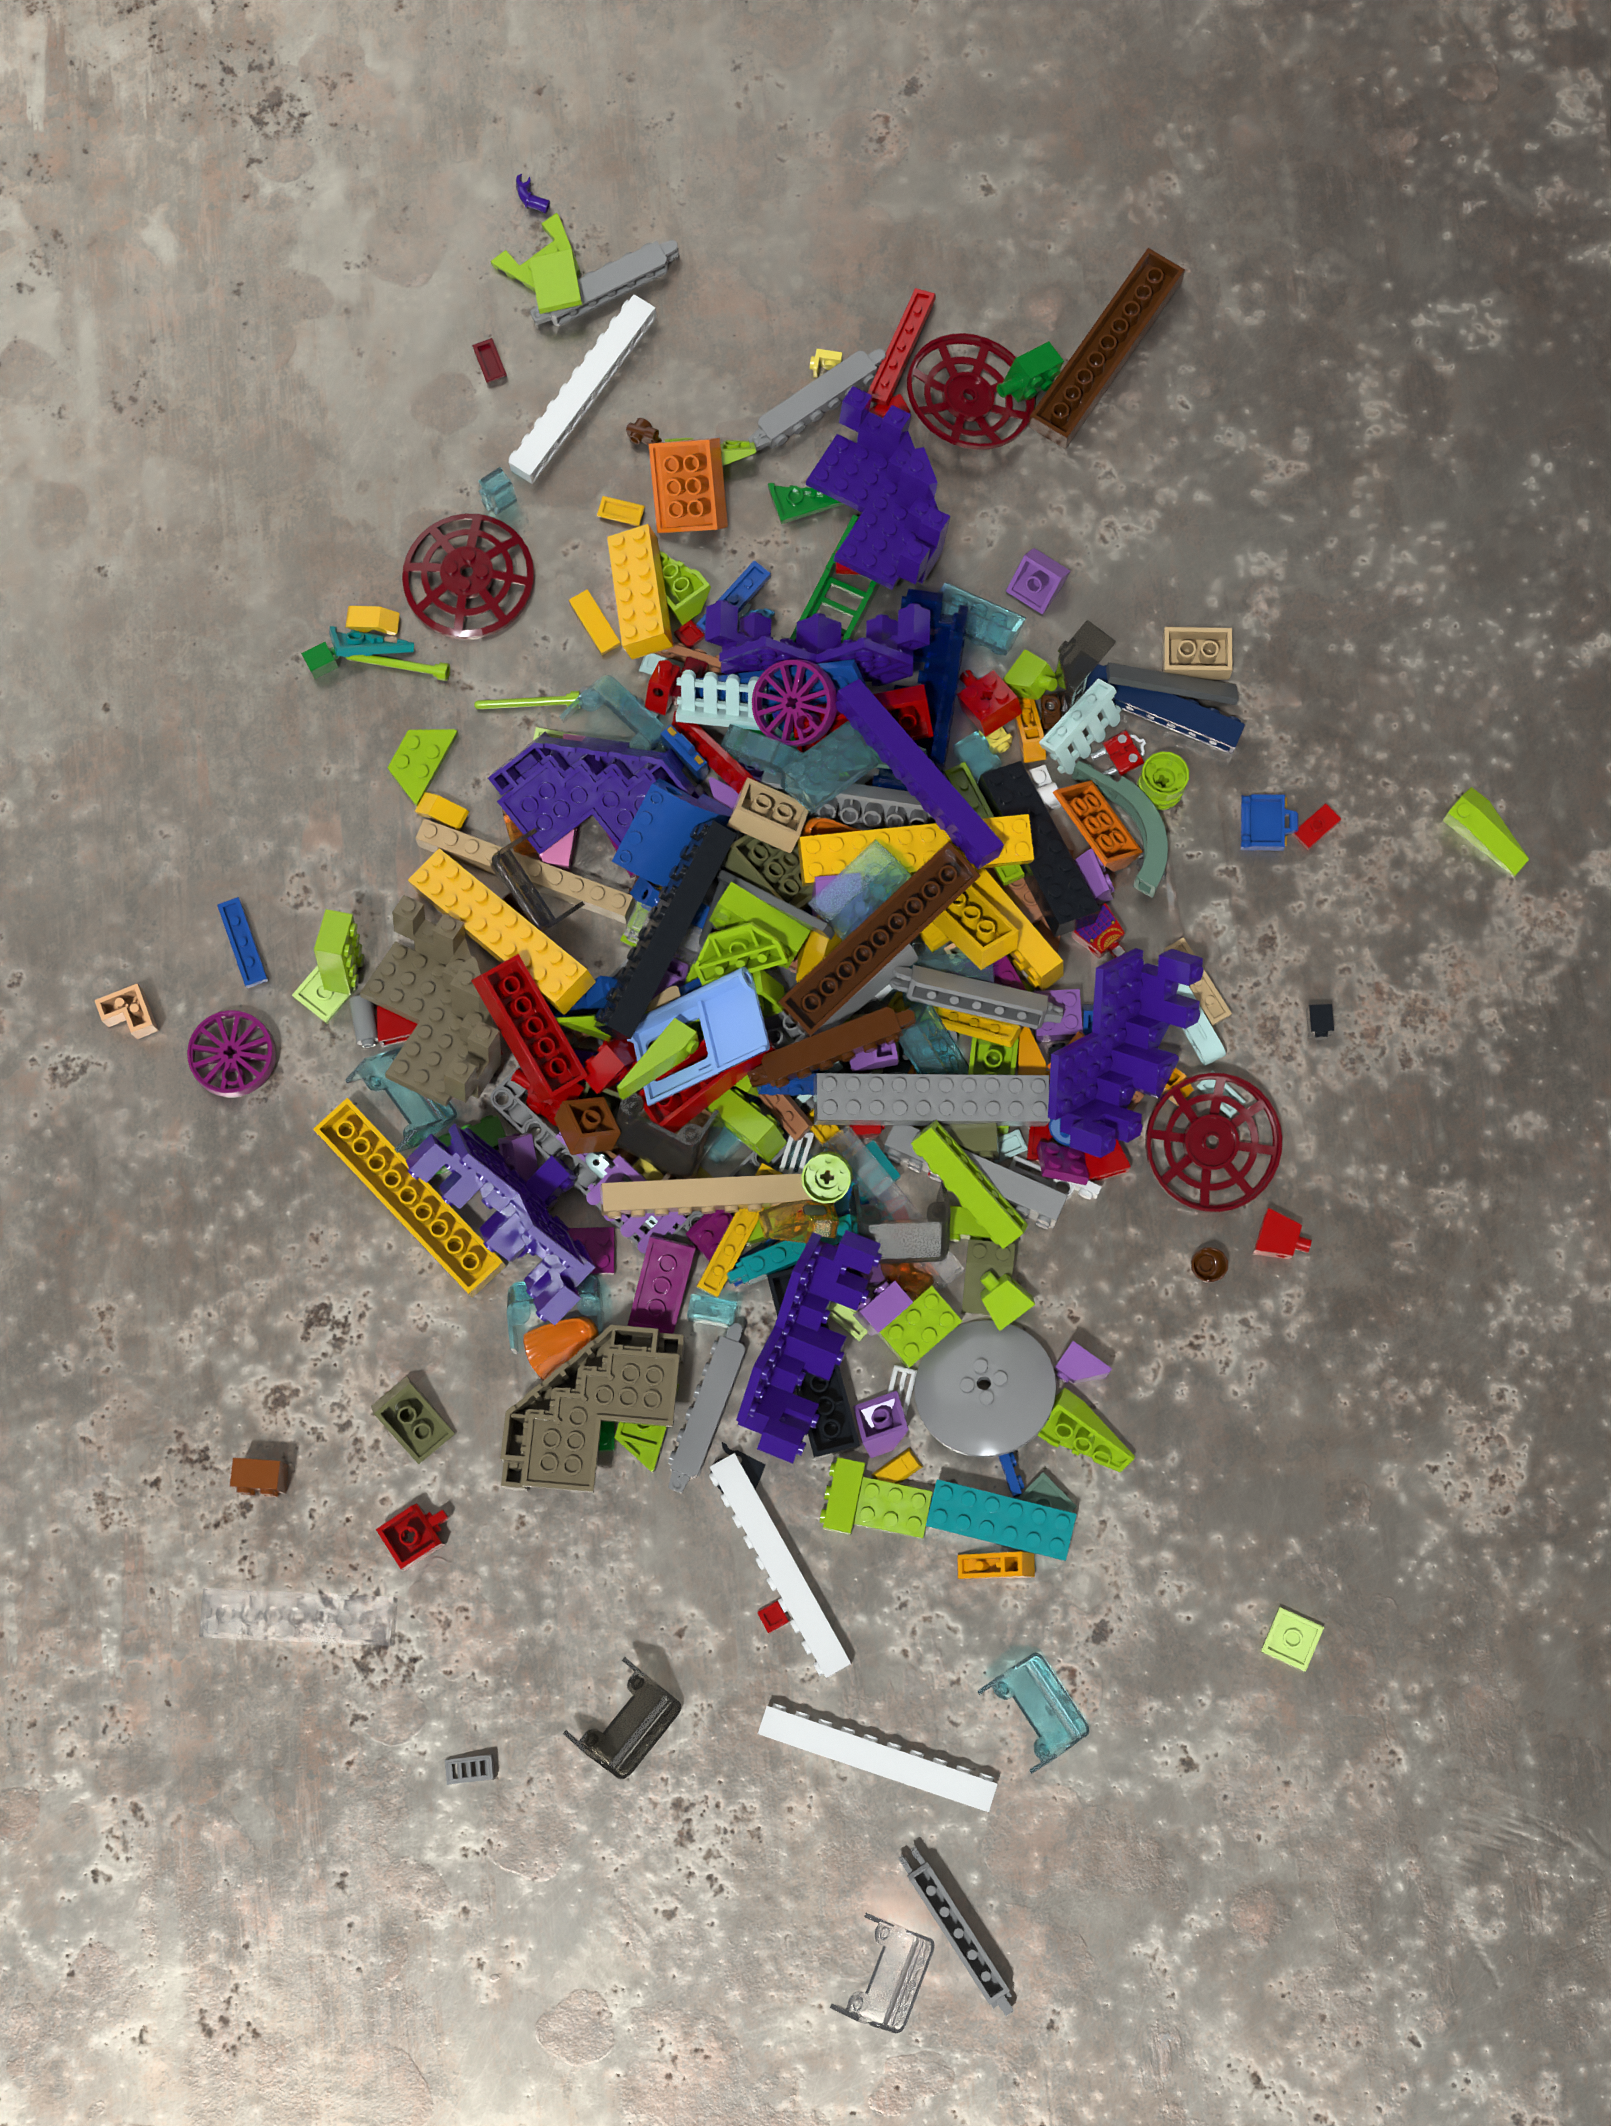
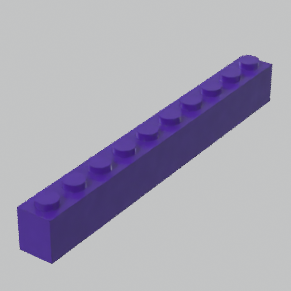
(918, 774)

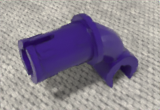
(528, 199)

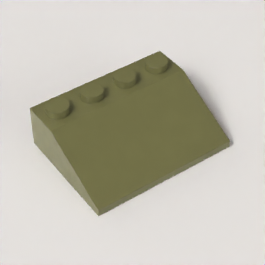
(769, 870)

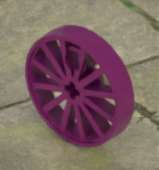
(789, 695)
(222, 1054)

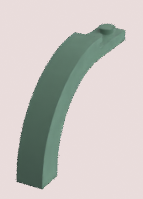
(1145, 817)

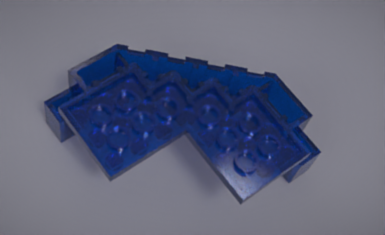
(939, 678)

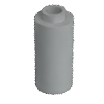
(364, 1021)

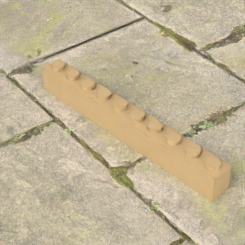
(544, 877)
(701, 1195)

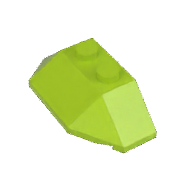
(738, 948)

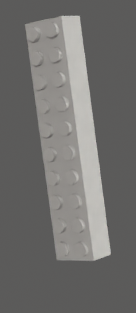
(930, 1097)

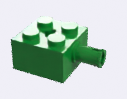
(1031, 373)

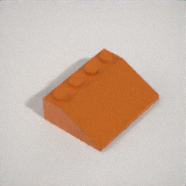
(688, 485)
(1099, 825)

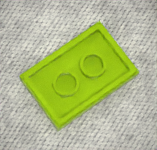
(555, 281)

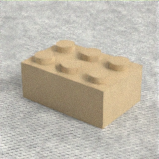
(1197, 652)
(768, 815)

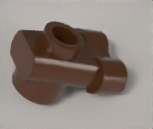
(642, 432)
(1050, 718)

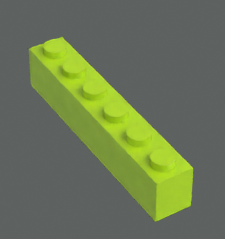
(969, 1184)

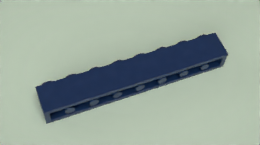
(1175, 713)

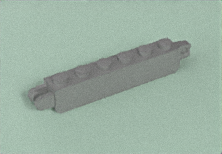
(615, 280)
(816, 399)
(975, 997)
(708, 1408)
(958, 1933)

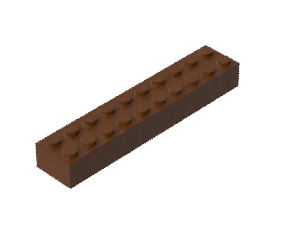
(1106, 348)
(878, 939)

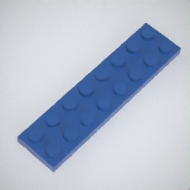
(841, 673)

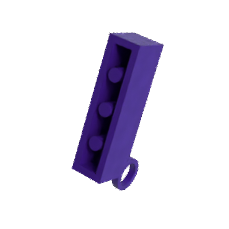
(550, 1182)

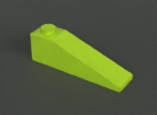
(684, 589)
(1483, 827)
(665, 1053)
(1082, 1431)

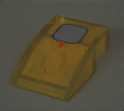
(798, 1220)

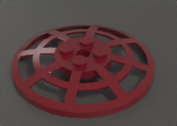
(968, 383)
(472, 586)
(1227, 1142)

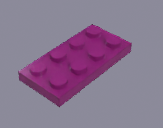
(661, 1284)

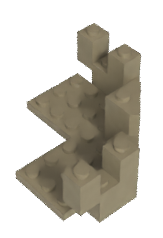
(455, 1039)
(557, 1426)

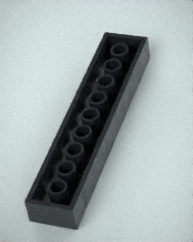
(665, 930)

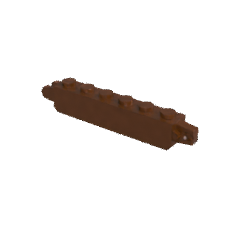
(831, 1046)

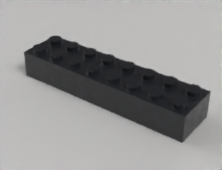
(1053, 872)
(835, 1428)

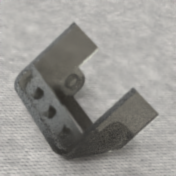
(1077, 661)
(522, 889)
(671, 1152)
(905, 1238)
(633, 1729)

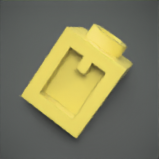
(825, 359)
(998, 741)
(648, 1170)

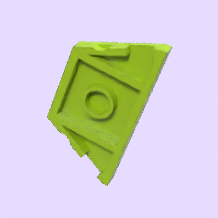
(420, 759)
(642, 1441)

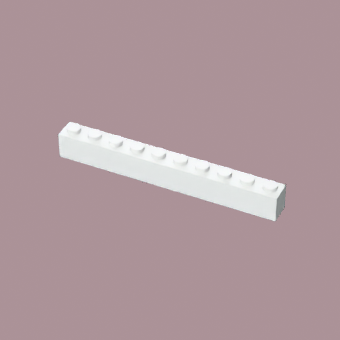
(582, 389)
(780, 1565)
(877, 1758)

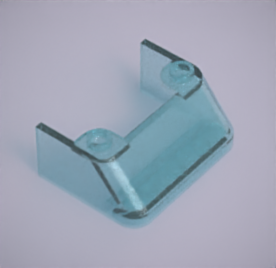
(623, 704)
(421, 1113)
(519, 1306)
(1044, 1706)

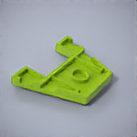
(523, 272)

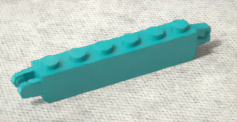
(779, 1257)

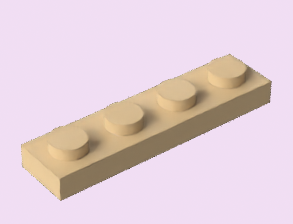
(1205, 991)

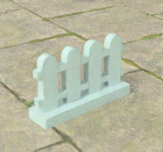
(710, 710)
(1081, 716)

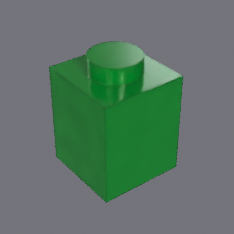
(320, 660)

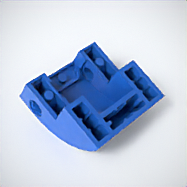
(663, 830)

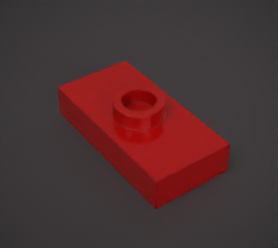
(1316, 826)

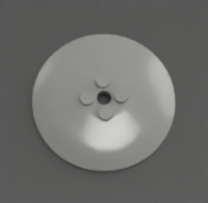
(990, 1419)

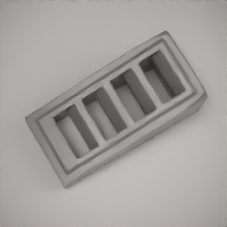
(489, 1768)

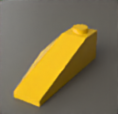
(813, 951)

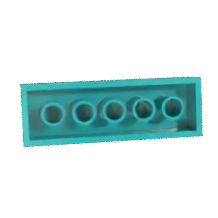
(1001, 1520)

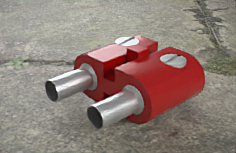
(1122, 753)

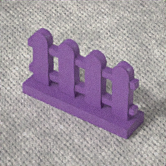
(632, 1225)

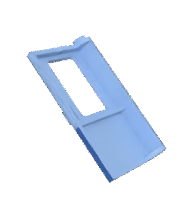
(729, 1023)

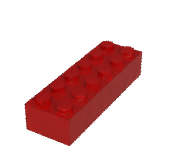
(905, 705)
(529, 1028)
(685, 1105)

